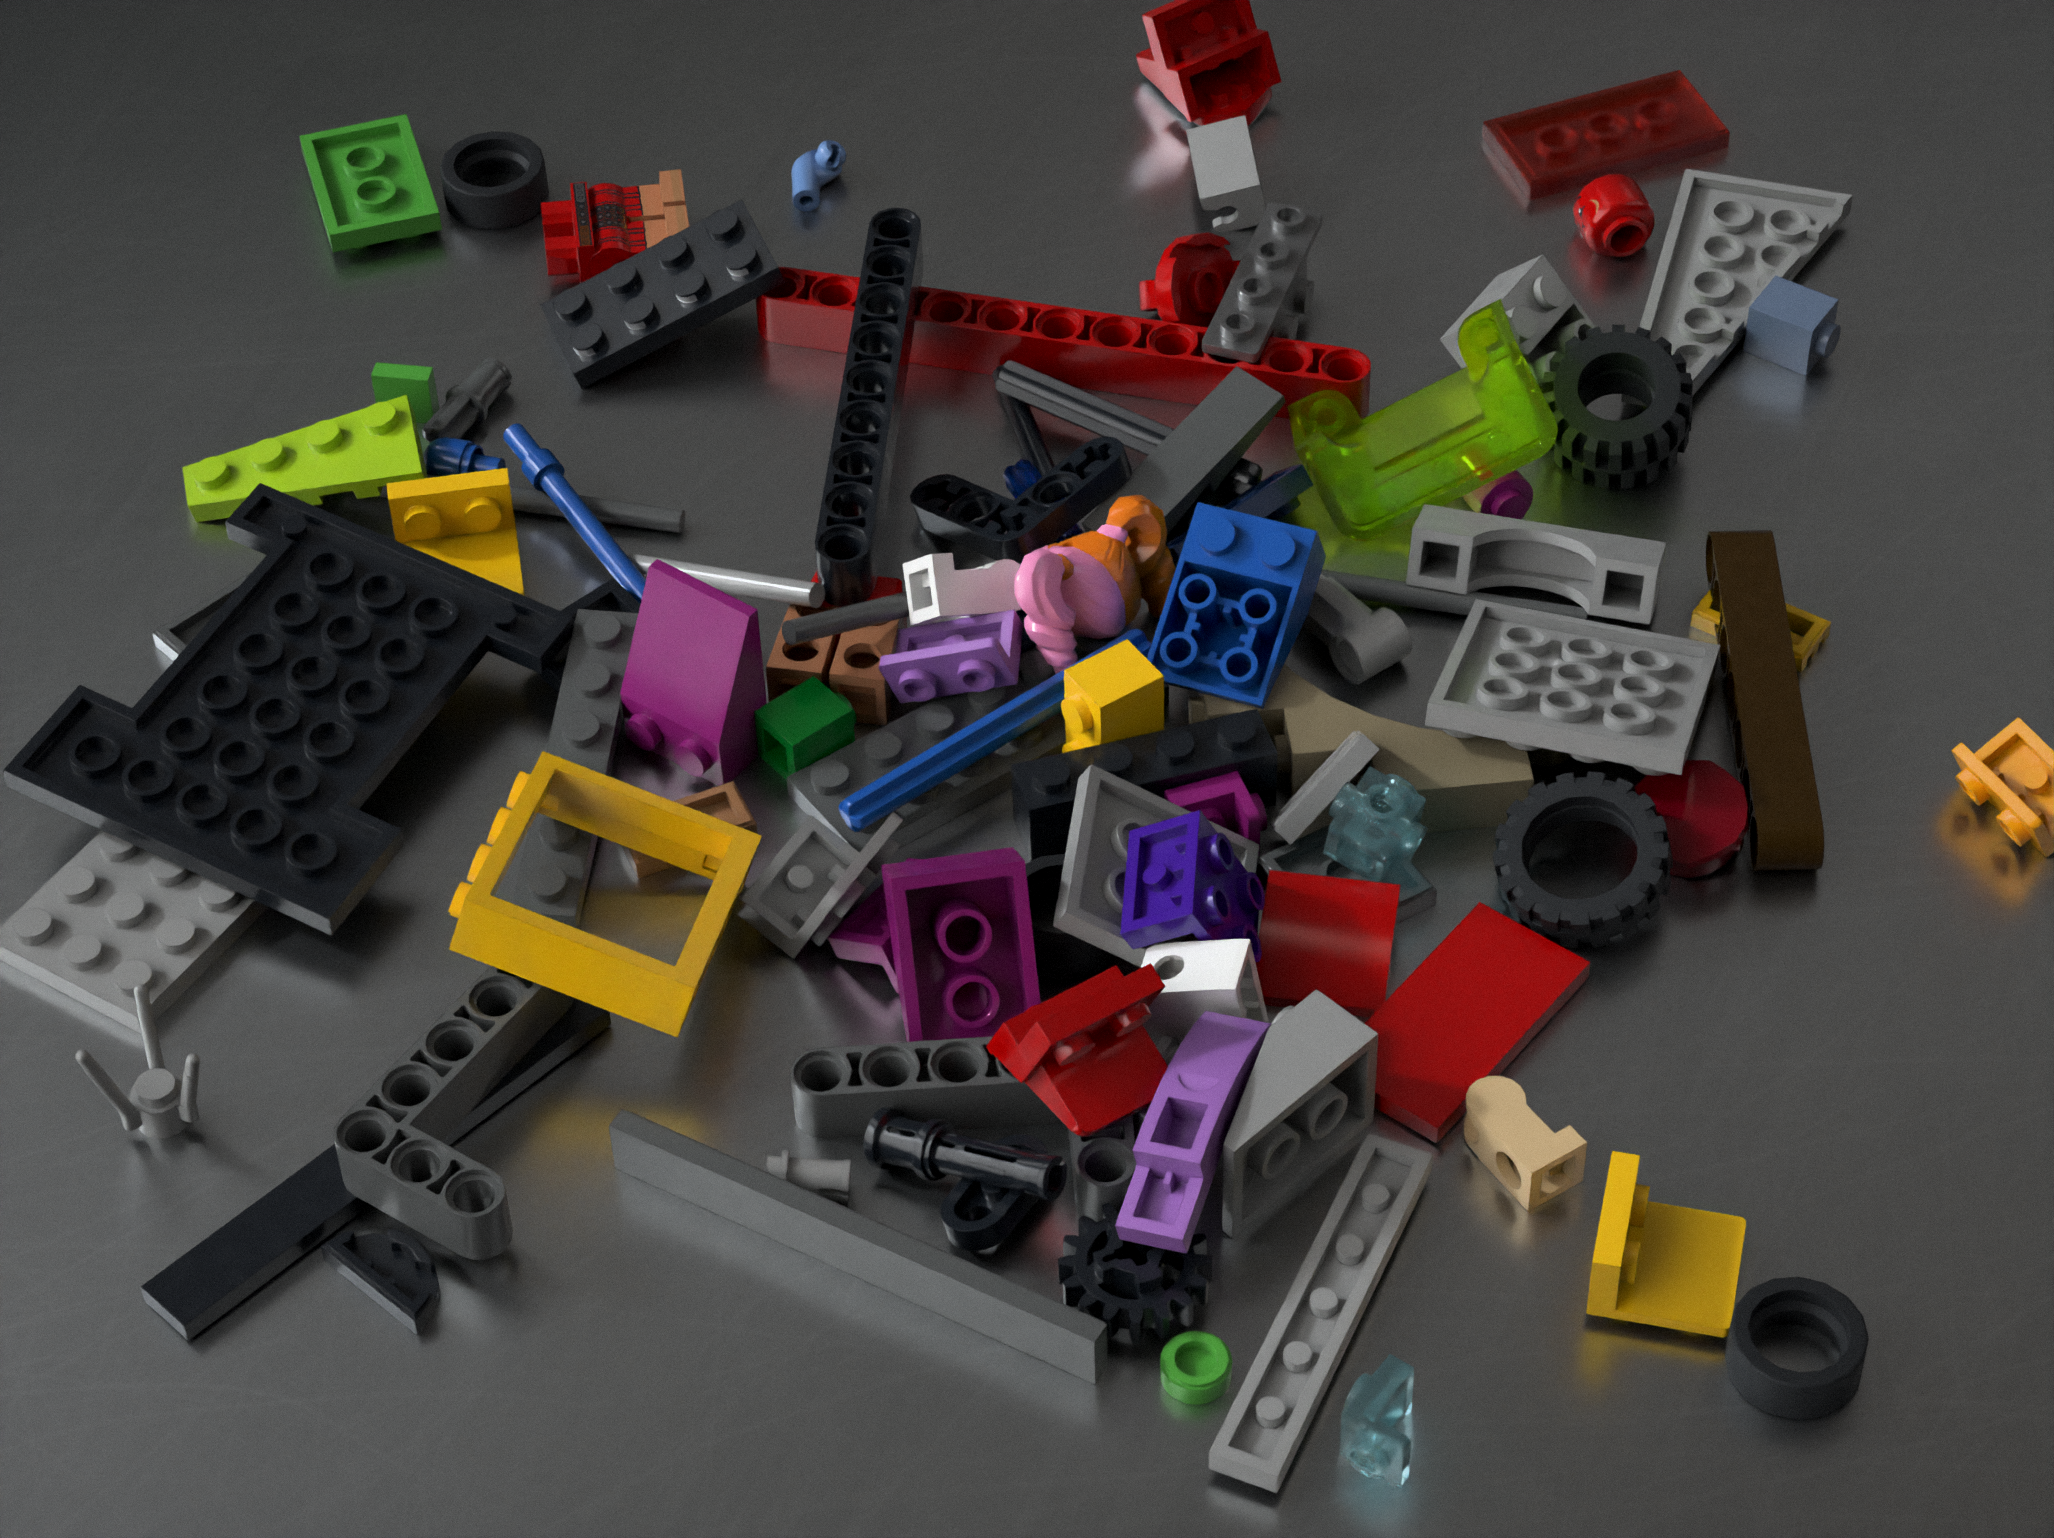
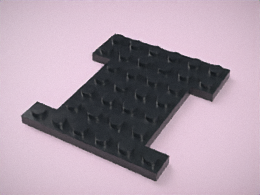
(287, 711)

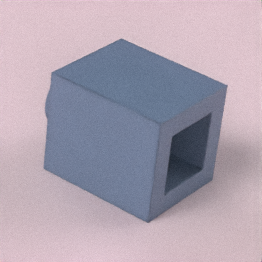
(1792, 325)

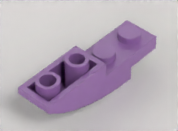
(1187, 1130)

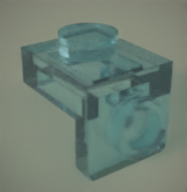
(1370, 1423)

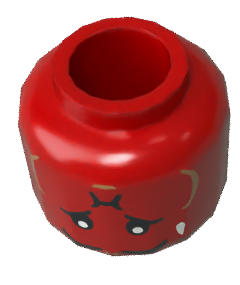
(1614, 215)

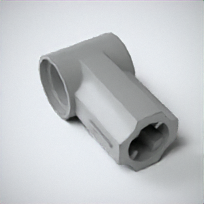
(1357, 637)

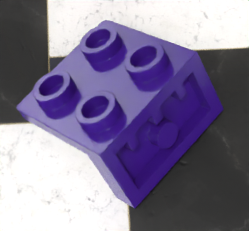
(1187, 882)

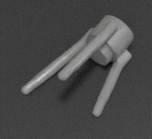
(159, 1099)

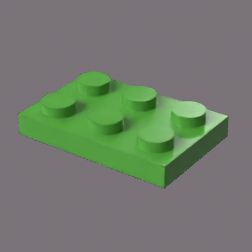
(370, 183)

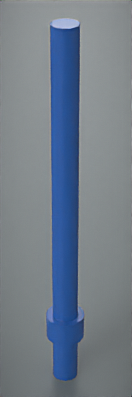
(547, 475)

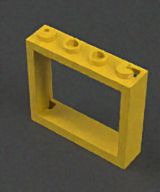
(580, 961)

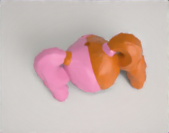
(1095, 580)

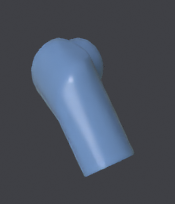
(814, 171)

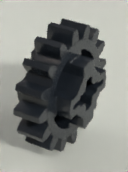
(1130, 1281)

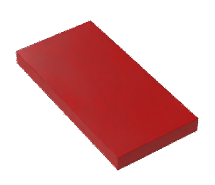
(1466, 1016)

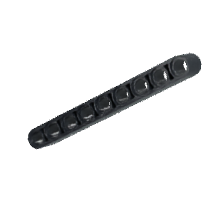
(869, 408)

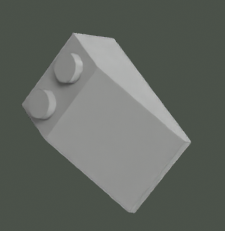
(1299, 1105)

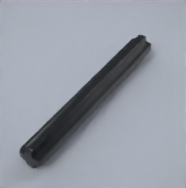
(1102, 417)

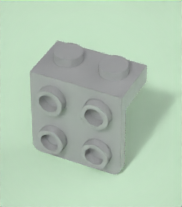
(813, 884)

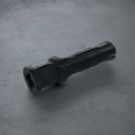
(938, 1151)

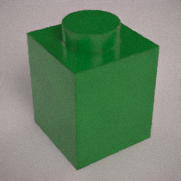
(803, 726)

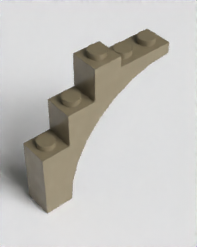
(1463, 779)

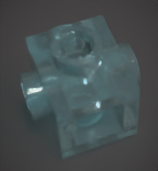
(1375, 824)

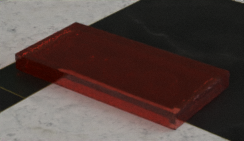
(1605, 134)

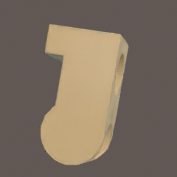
(1519, 1145)

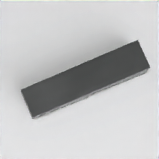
(1199, 448)

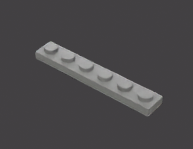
(1320, 1313)

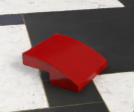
(1328, 939)

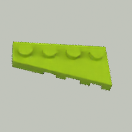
(327, 458)

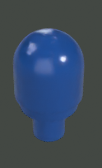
(458, 456)

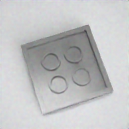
(1096, 858)
(122, 922)

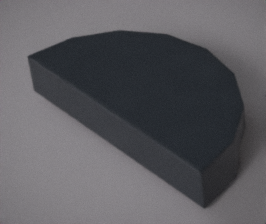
(391, 1271)

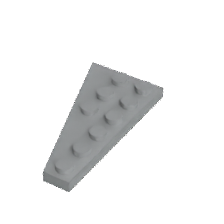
(1721, 254)

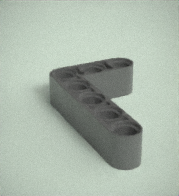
(956, 1082)
(395, 1131)

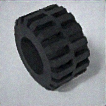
(1619, 365)

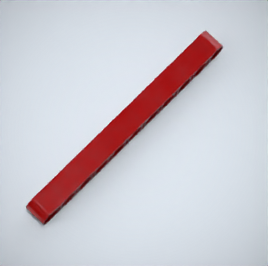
(1066, 343)

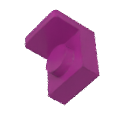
(1225, 803)

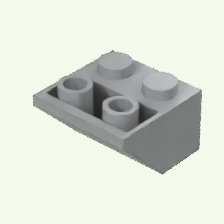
(1539, 308)

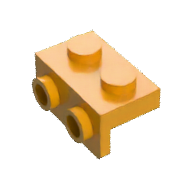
(2017, 779)

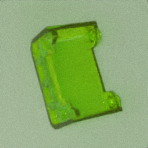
(1431, 443)

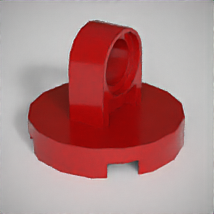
(1189, 280)

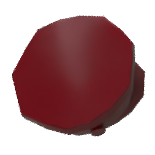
(1702, 815)

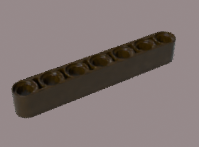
(1764, 701)

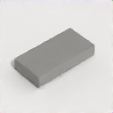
(1323, 786)

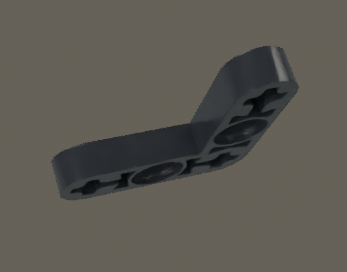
(1032, 518)

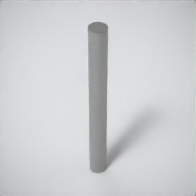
(744, 583)

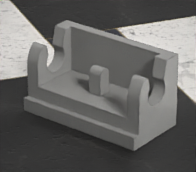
(1227, 172)

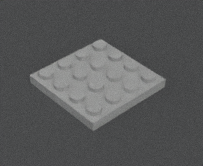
(1574, 687)

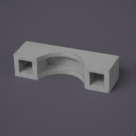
(1596, 569)

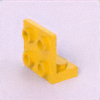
(461, 522)
(1662, 1259)

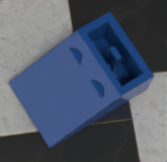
(1236, 604)

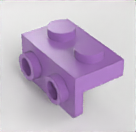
(955, 657)

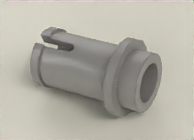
(819, 1176)

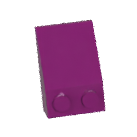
(694, 676)
(961, 943)

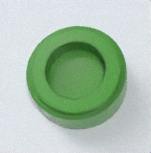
(1196, 1367)

